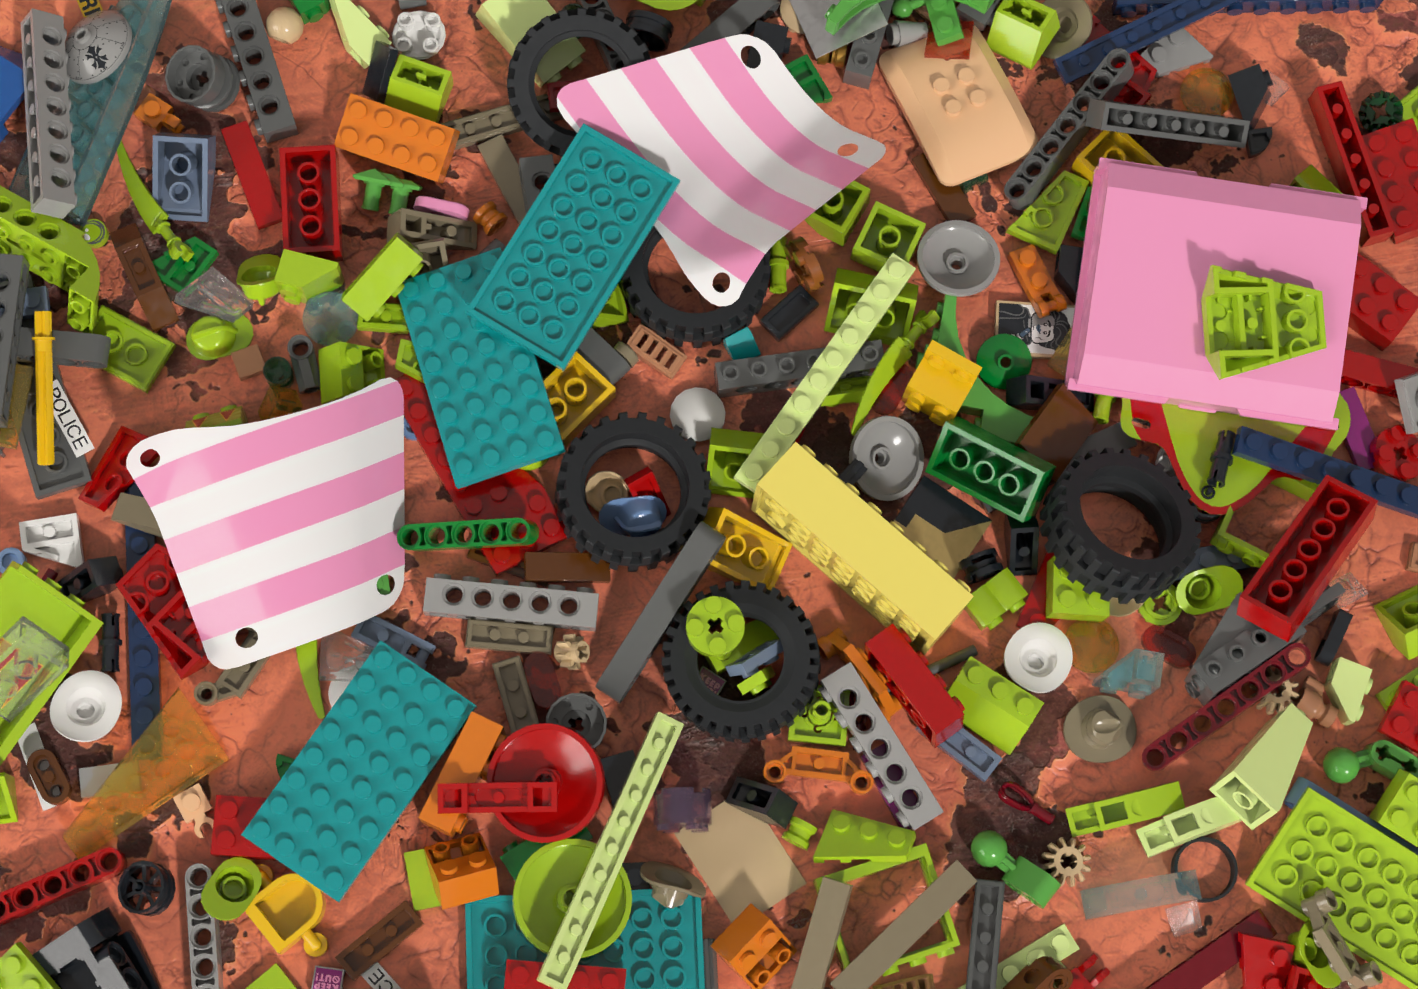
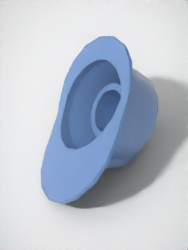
(633, 515)

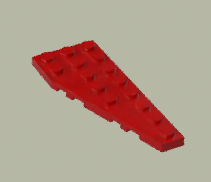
(499, 497)

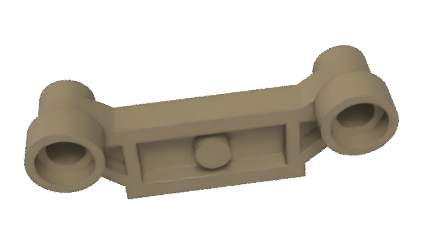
(233, 681)
(1330, 940)

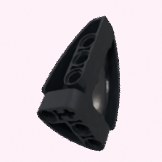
(97, 957)

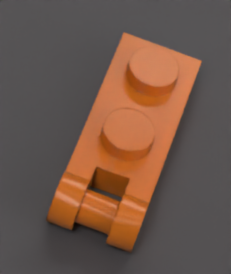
(1036, 281)

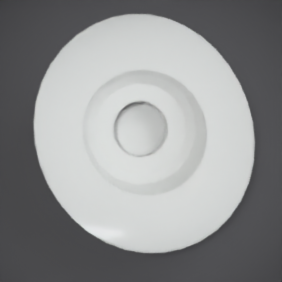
(1038, 657)
(86, 706)

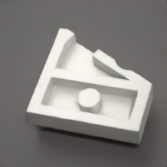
(54, 539)

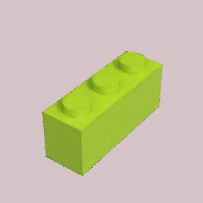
(383, 277)

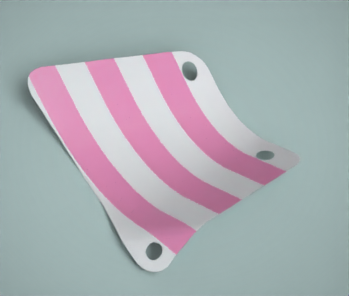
(740, 140)

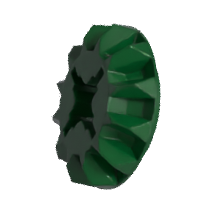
(1393, 108)

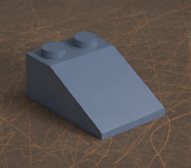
(184, 174)

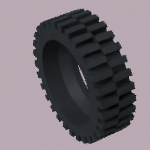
(772, 709)

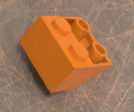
(462, 870)
(753, 947)

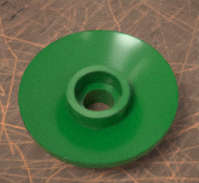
(994, 350)

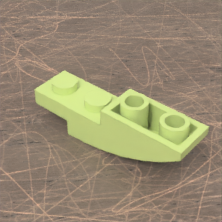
(1186, 825)

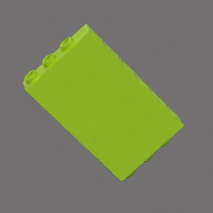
(60, 616)

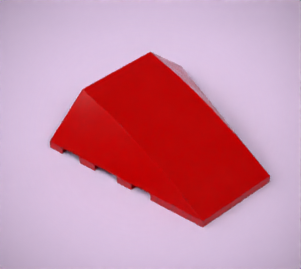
(160, 605)

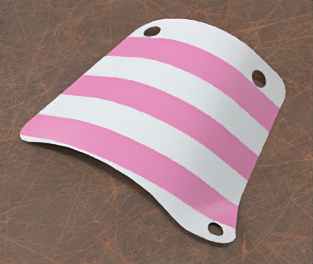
(283, 520)

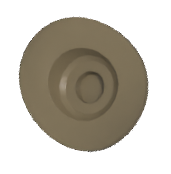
(1074, 29)
(1100, 729)
(670, 883)

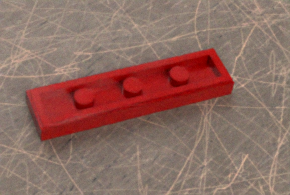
(252, 175)

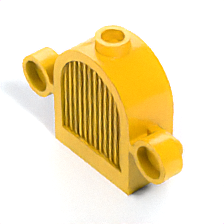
(288, 912)

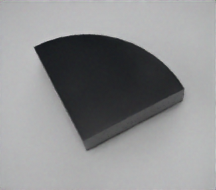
(1257, 141)

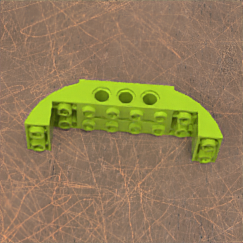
(55, 254)

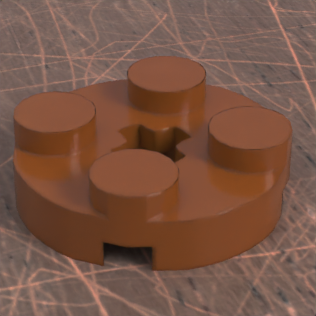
(807, 265)

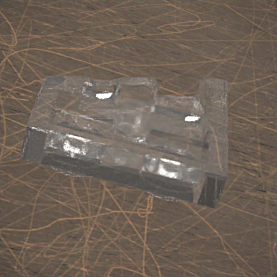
(215, 296)
(341, 657)

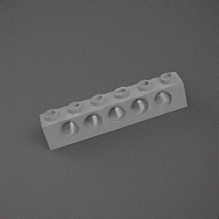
(582, 619)
(926, 806)

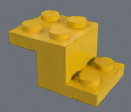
(940, 383)

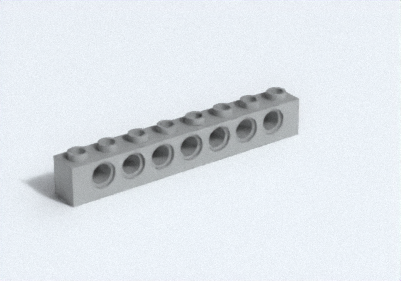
(48, 114)

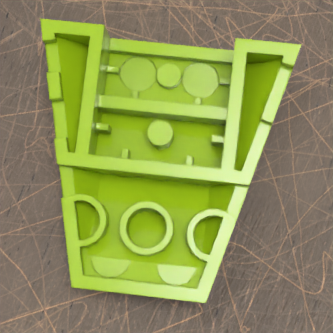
(1258, 321)

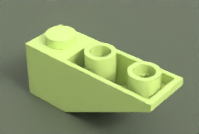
(357, 30)

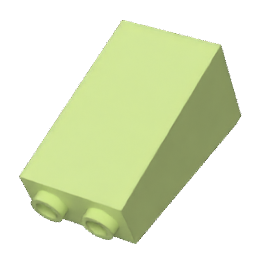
(513, 18)
(1264, 769)

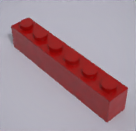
(1350, 159)

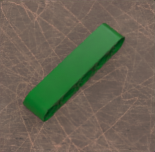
(455, 531)

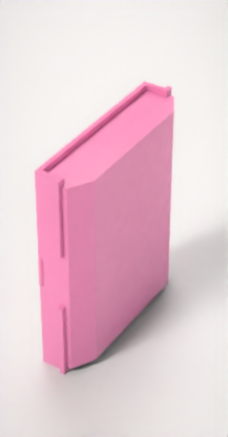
(1145, 277)

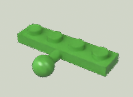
(942, 15)

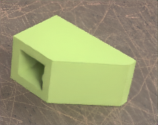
(1346, 688)

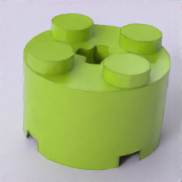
(714, 609)

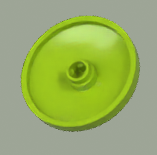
(548, 886)

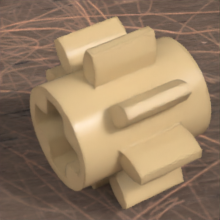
(571, 651)

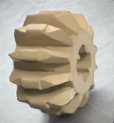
(1275, 701)
(1066, 850)

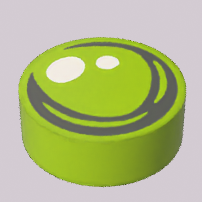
(95, 233)

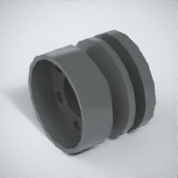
(202, 78)
(582, 707)

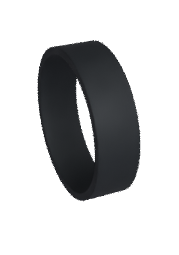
(1230, 856)

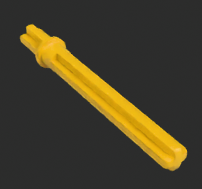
(44, 387)

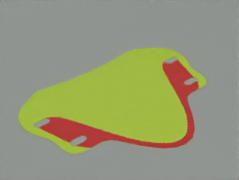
(1193, 436)

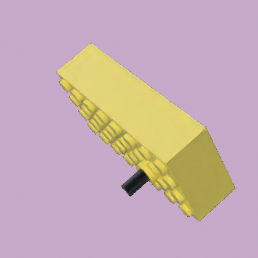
(859, 546)

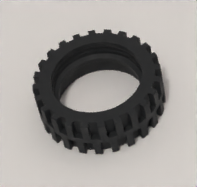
(537, 42)
(690, 326)
(643, 435)
(1151, 493)

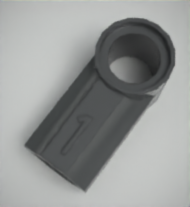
(304, 366)

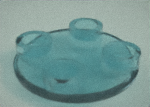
(329, 319)

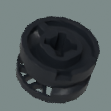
(981, 566)

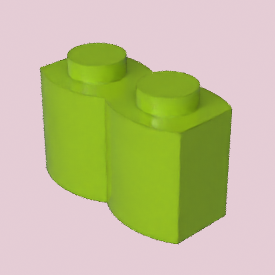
(996, 598)

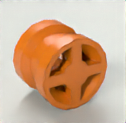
(490, 218)

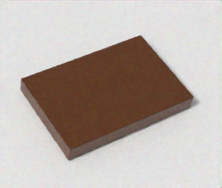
(1057, 429)

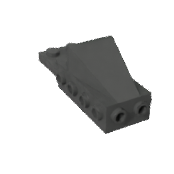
(1242, 647)

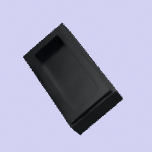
(380, 71)
(789, 313)

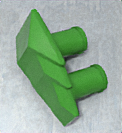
(375, 180)

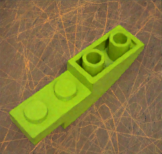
(1125, 809)

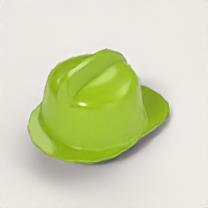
(257, 277)
(216, 338)
(1208, 589)
(231, 888)
(1311, 957)

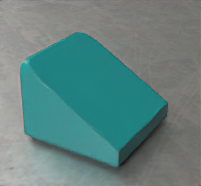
(741, 345)

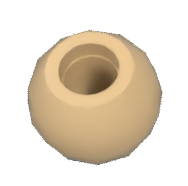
(284, 25)

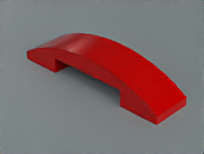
(497, 797)

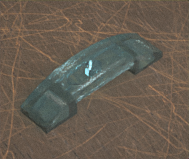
(1140, 894)

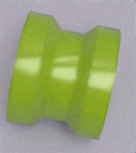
(799, 833)

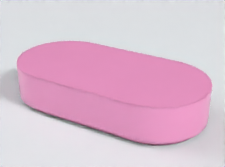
(441, 207)

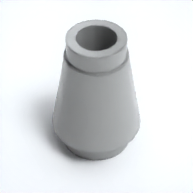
(905, 32)

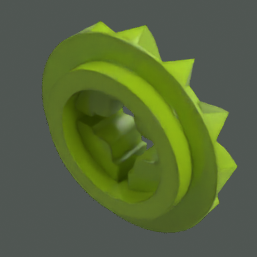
(1162, 616)

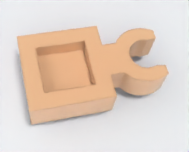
(194, 807)

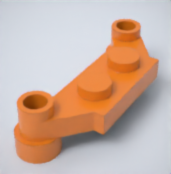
(875, 682)
(819, 765)

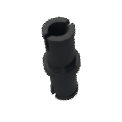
(1221, 459)
(110, 642)

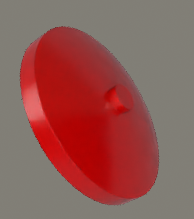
(550, 755)

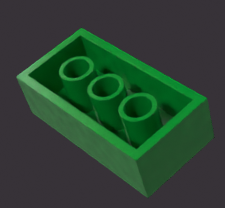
(990, 469)

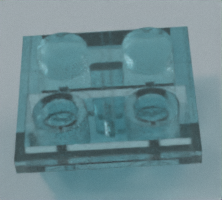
(1135, 673)

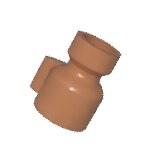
(1312, 704)

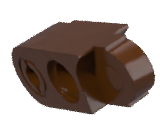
(1042, 974)

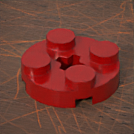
(1385, 461)

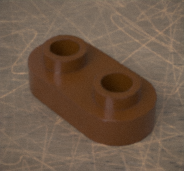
(48, 779)

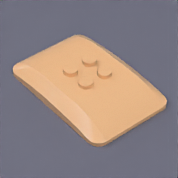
(959, 109)

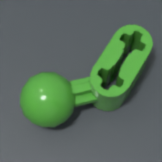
(1343, 764)
(1020, 874)

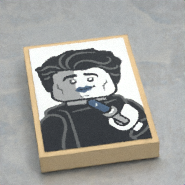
(1039, 334)

